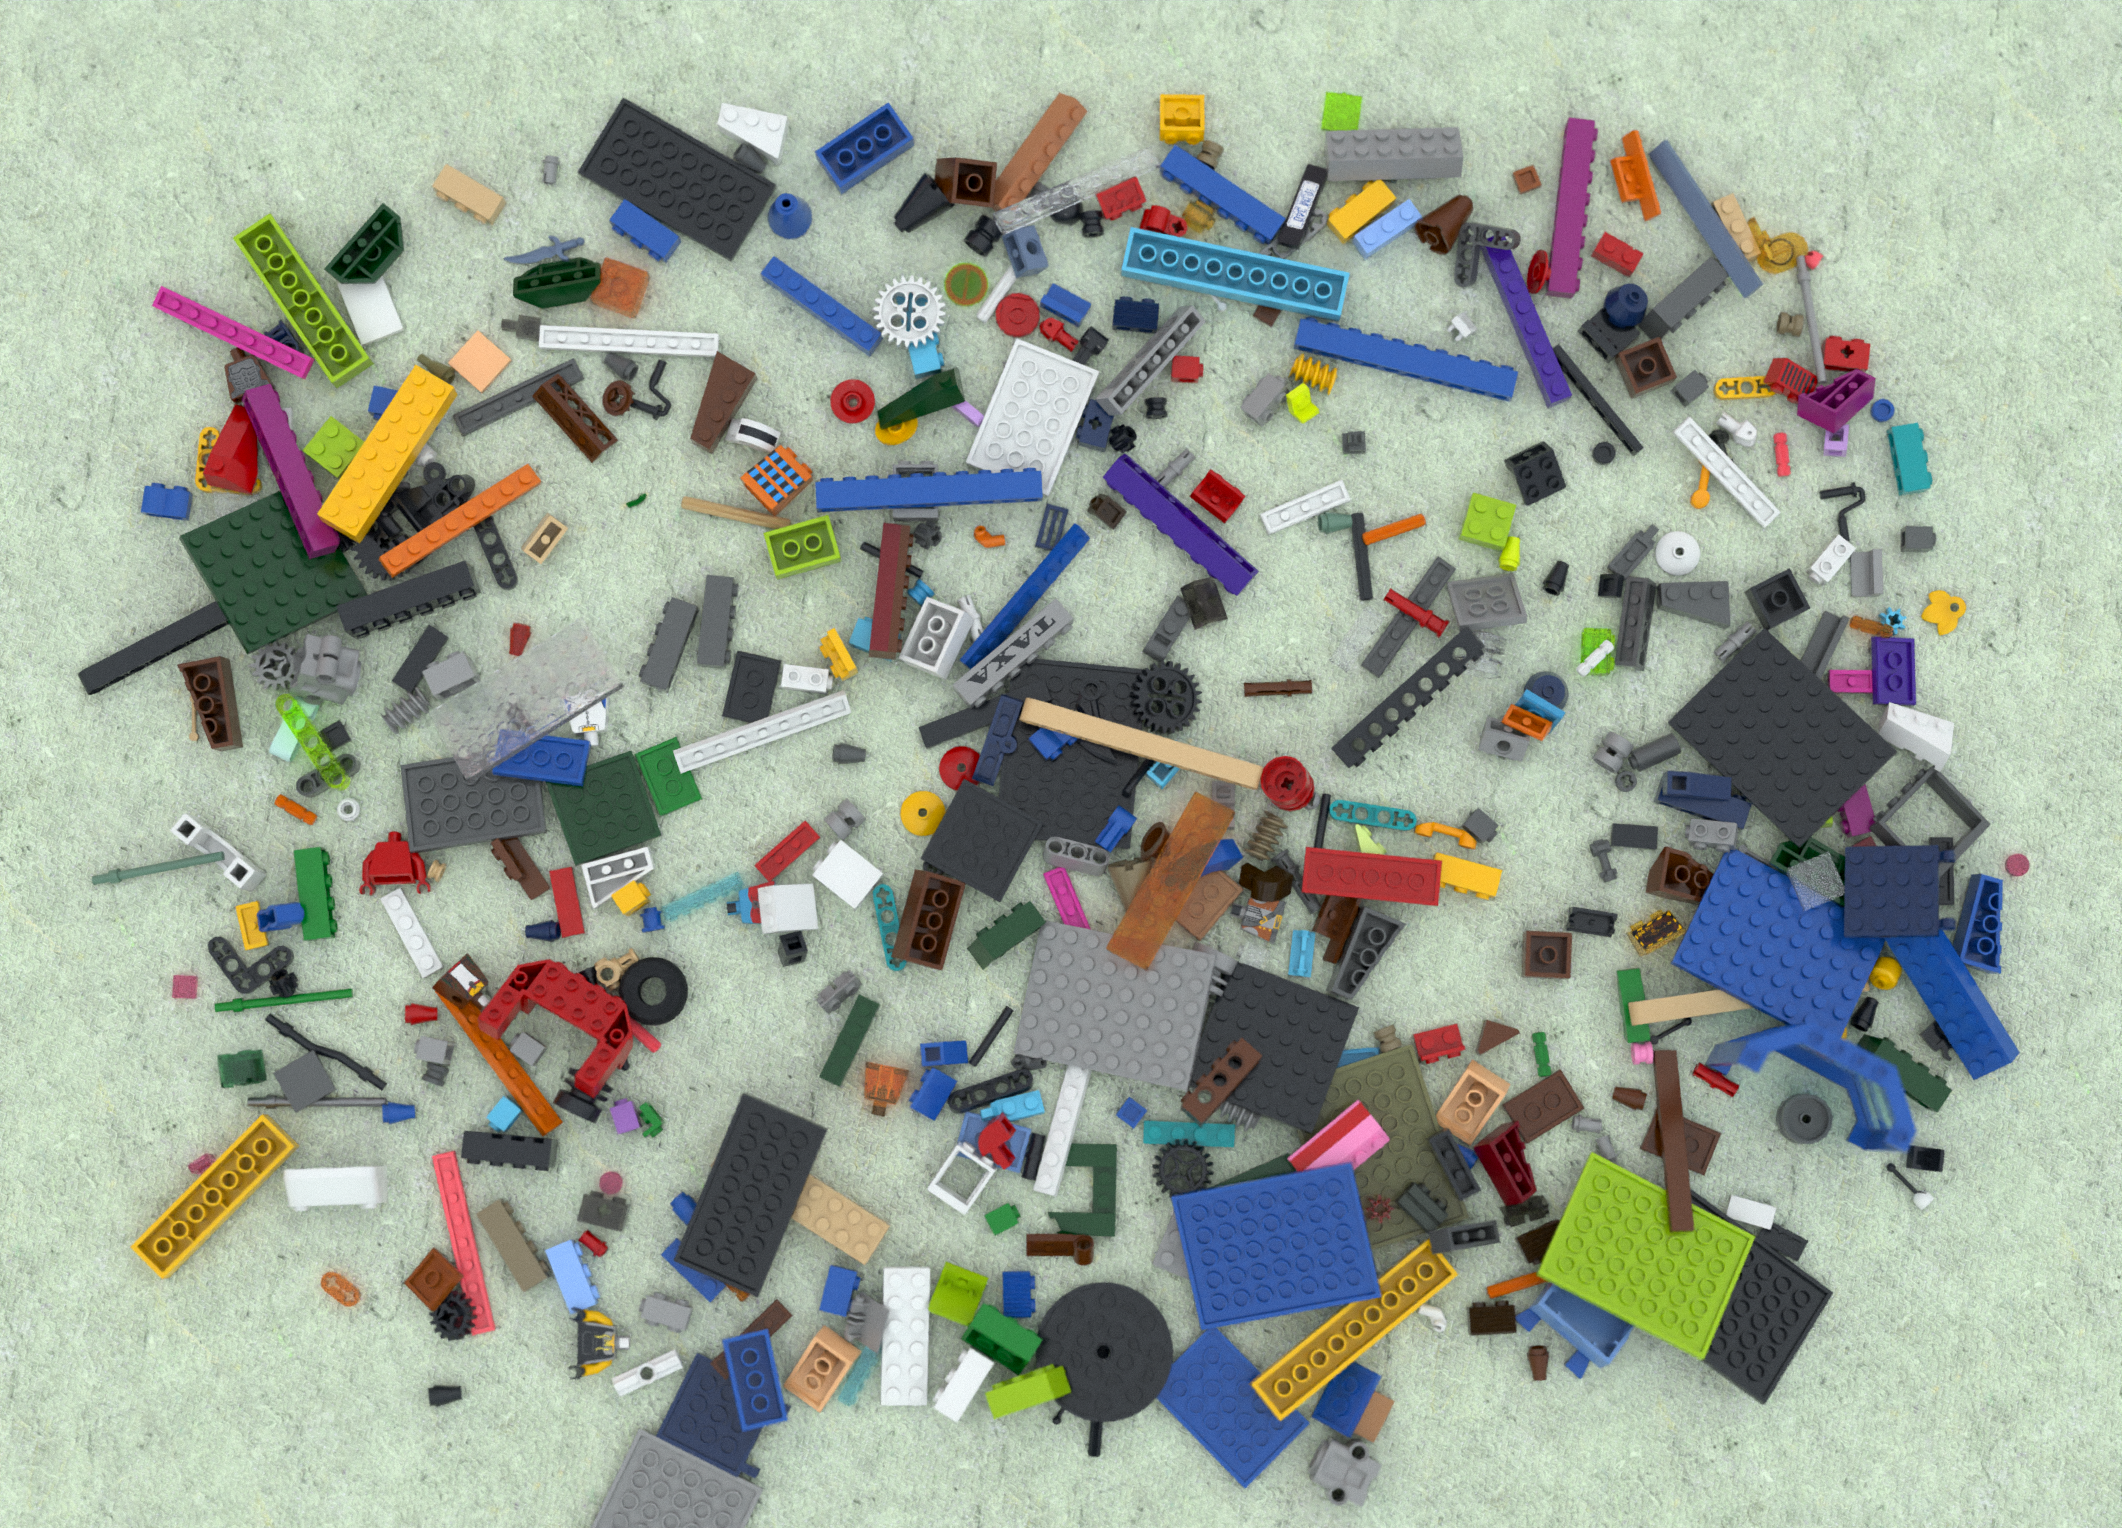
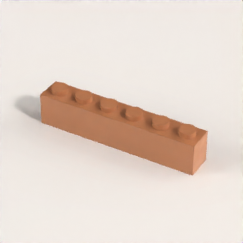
(1037, 151)

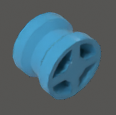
(920, 592)

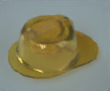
(1784, 250)

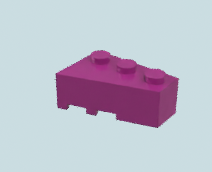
(1837, 402)

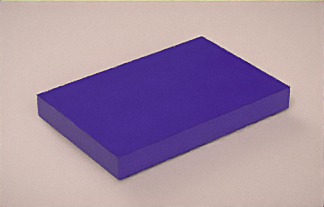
(1893, 671)

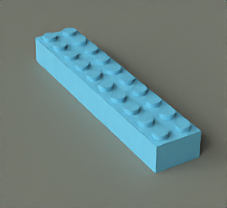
(1235, 274)

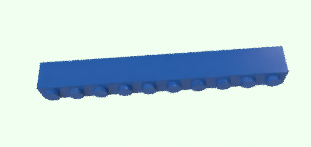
(1405, 359)
(928, 490)

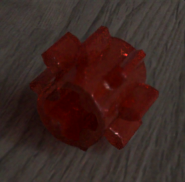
(1384, 1213)

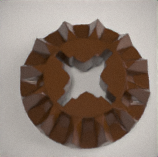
(612, 393)

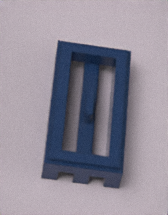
(1047, 546)

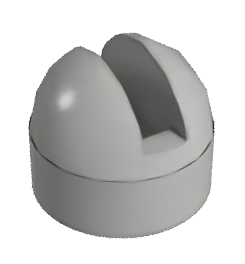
(1316, 802)

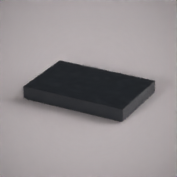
(751, 687)

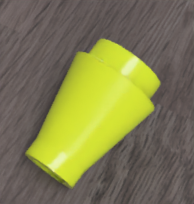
(1510, 555)

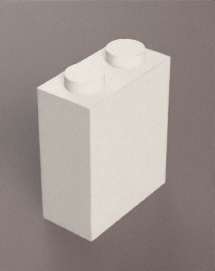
(847, 874)
(787, 908)

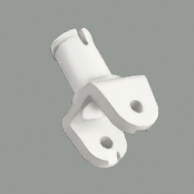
(1743, 433)

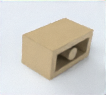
(544, 538)

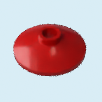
(1538, 272)
(852, 390)
(950, 762)

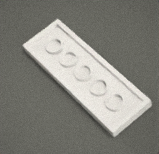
(905, 1336)

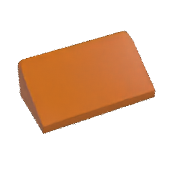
(1527, 722)

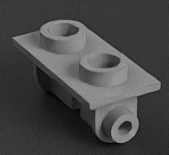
(831, 999)

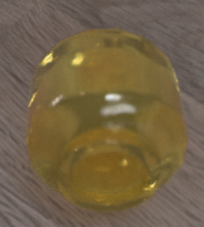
(1199, 216)

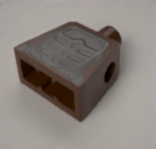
(244, 374)

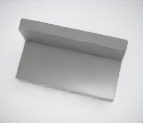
(1866, 573)

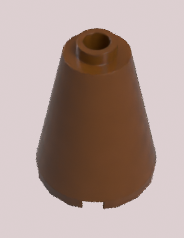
(1442, 225)

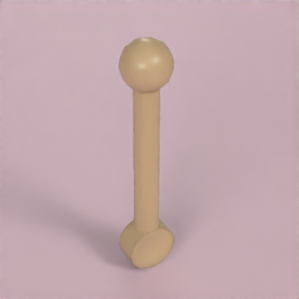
(193, 736)

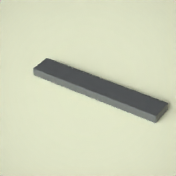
(513, 398)
(1402, 624)

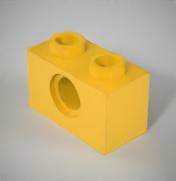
(631, 897)

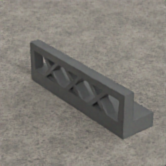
(1635, 623)
(1824, 642)

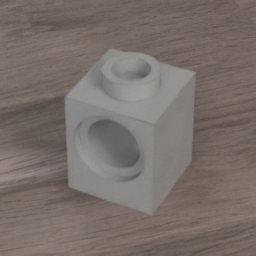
(527, 1048)

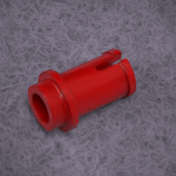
(594, 1244)

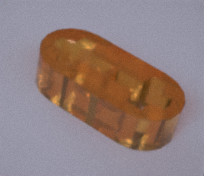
(337, 1293)

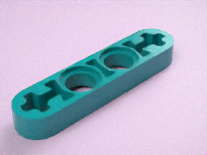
(1372, 819)
(886, 928)

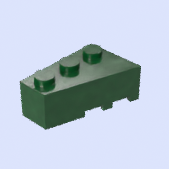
(1005, 934)

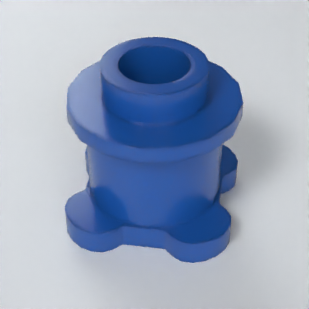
(651, 920)

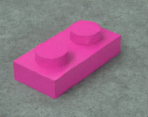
(1850, 681)

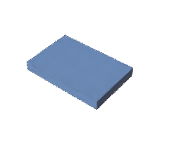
(972, 1128)

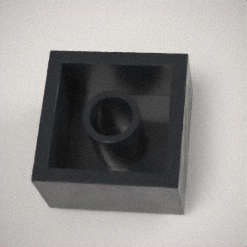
(1777, 599)

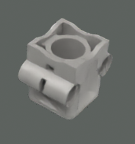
(325, 670)
(1336, 1467)

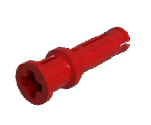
(1425, 618)

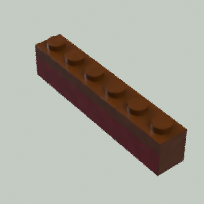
(889, 591)

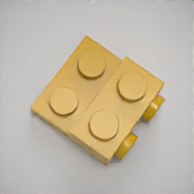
(1181, 118)
(834, 649)

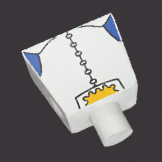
(592, 722)

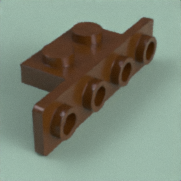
(520, 866)
(1335, 923)

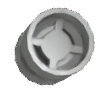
(1617, 745)
(843, 827)

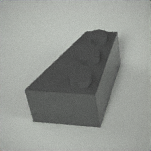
(1697, 600)

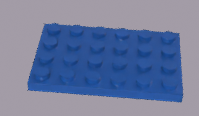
(1218, 1406)

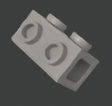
(1265, 399)
(1712, 835)
(658, 1310)

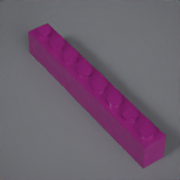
(1570, 207)
(289, 469)

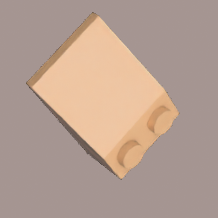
(1472, 1102)
(822, 1368)

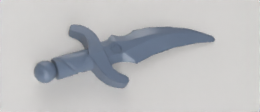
(547, 251)

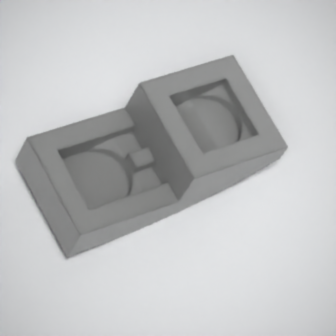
(1225, 795)

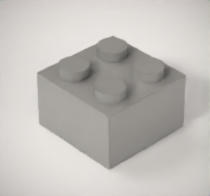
(451, 675)

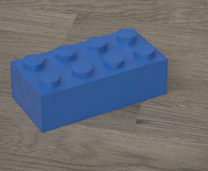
(864, 148)
(754, 1380)

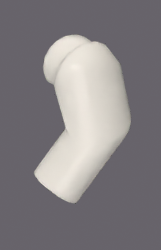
(1436, 1316)

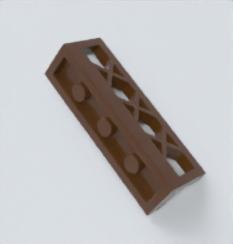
(571, 419)

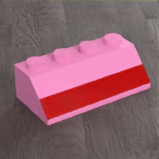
(1347, 1138)

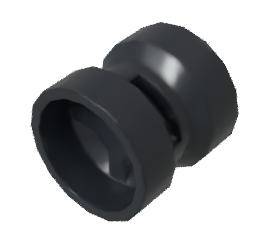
(1092, 225)

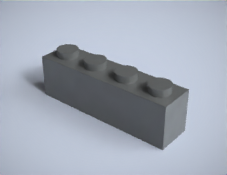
(716, 621)
(669, 644)

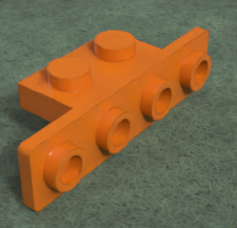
(1634, 177)

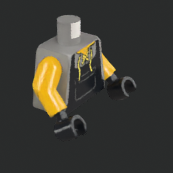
(596, 1342)

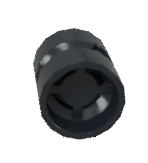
(983, 236)

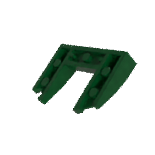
(1103, 1216)

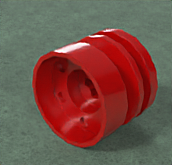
(1276, 780)

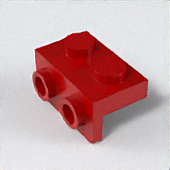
(1217, 496)

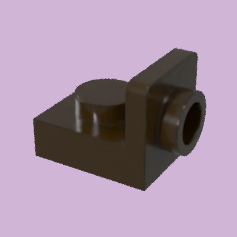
(1106, 510)

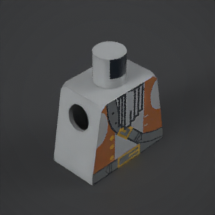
(1260, 918)

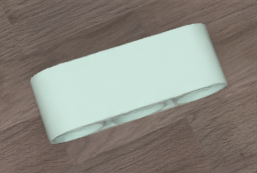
(285, 743)

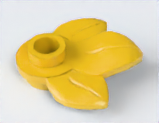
(1940, 611)

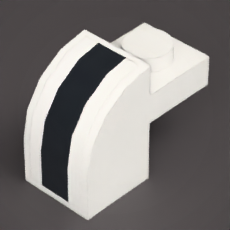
(753, 435)

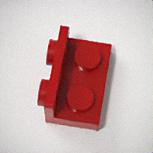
(1121, 198)
(1438, 1043)

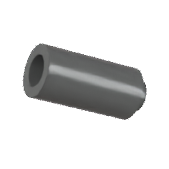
(1654, 752)

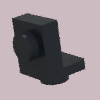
(1925, 1158)

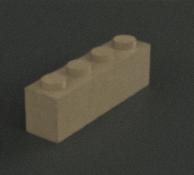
(513, 1245)

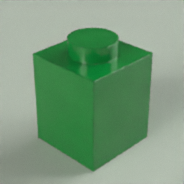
(1002, 1218)

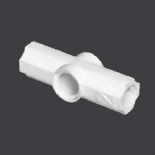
(634, 1379)

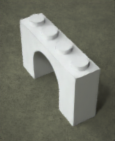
(236, 865)

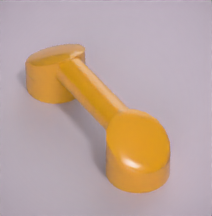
(1701, 497)
(1465, 838)

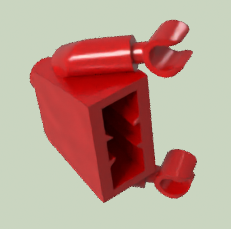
(393, 864)

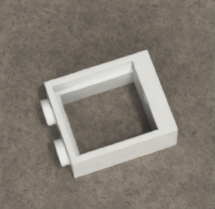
(948, 1195)

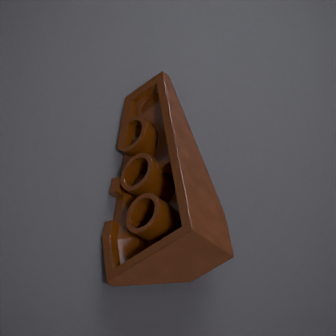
(1678, 877)

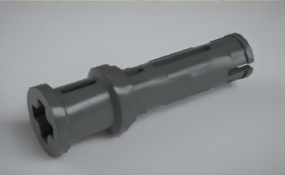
(1312, 904)

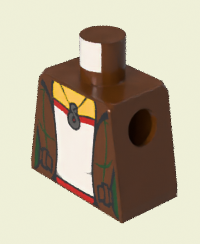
(463, 984)

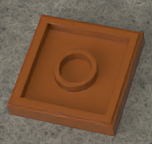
(433, 1279)

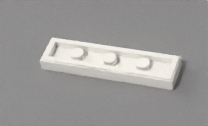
(1305, 507)

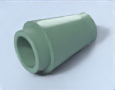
(1333, 522)

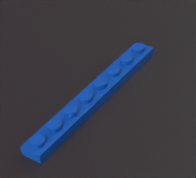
(1026, 596)

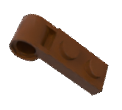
(1078, 1246)

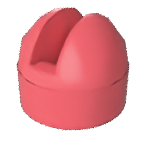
(1813, 259)

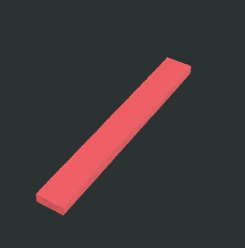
(463, 1239)

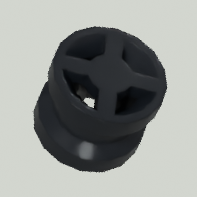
(1156, 408)

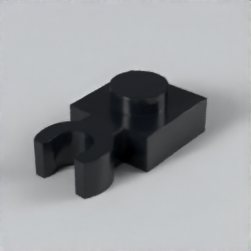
(1937, 1040)

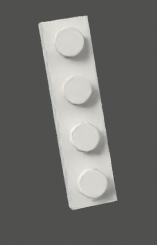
(412, 933)

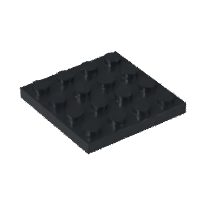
(981, 840)

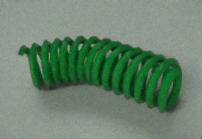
(636, 501)

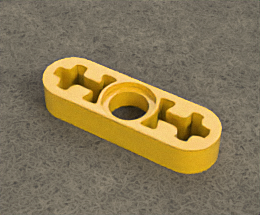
(1729, 383)

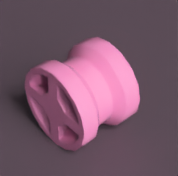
(1642, 1053)

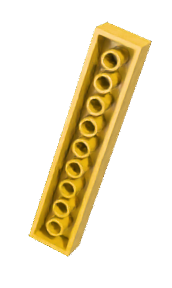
(1352, 1331)

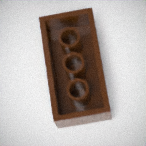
(928, 919)

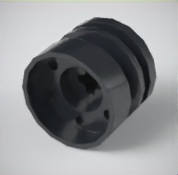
(579, 1102)

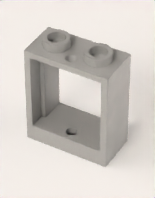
(924, 467)

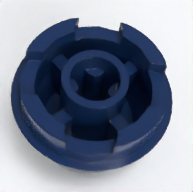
(1626, 305)
(1549, 687)

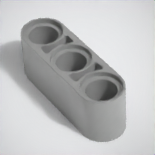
(1086, 852)

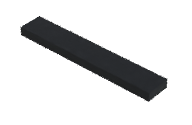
(1597, 401)
(977, 718)

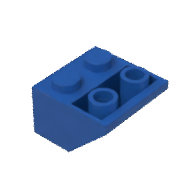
(933, 1093)

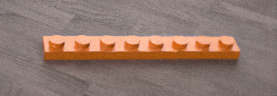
(459, 520)
(507, 1069)

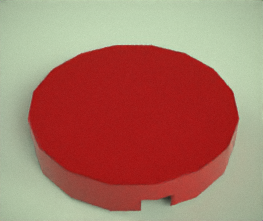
(1017, 315)

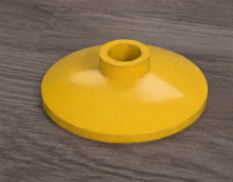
(896, 434)
(922, 825)

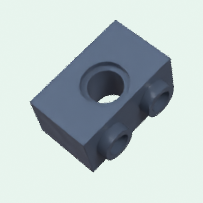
(1025, 251)

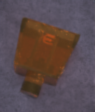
(883, 1085)

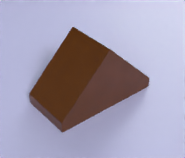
(1493, 1035)

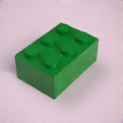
(1001, 1338)

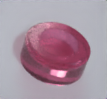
(2017, 865)
(611, 1182)

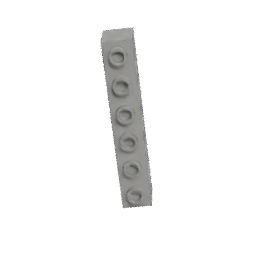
(1150, 360)

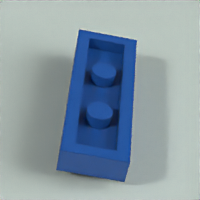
(704, 1284)

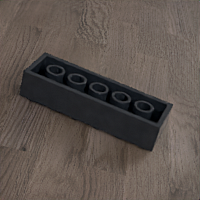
(409, 599)

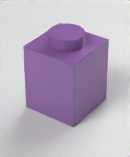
(625, 1116)

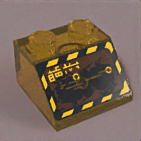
(1655, 933)

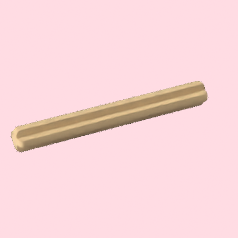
(734, 513)

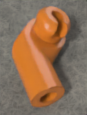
(987, 539)

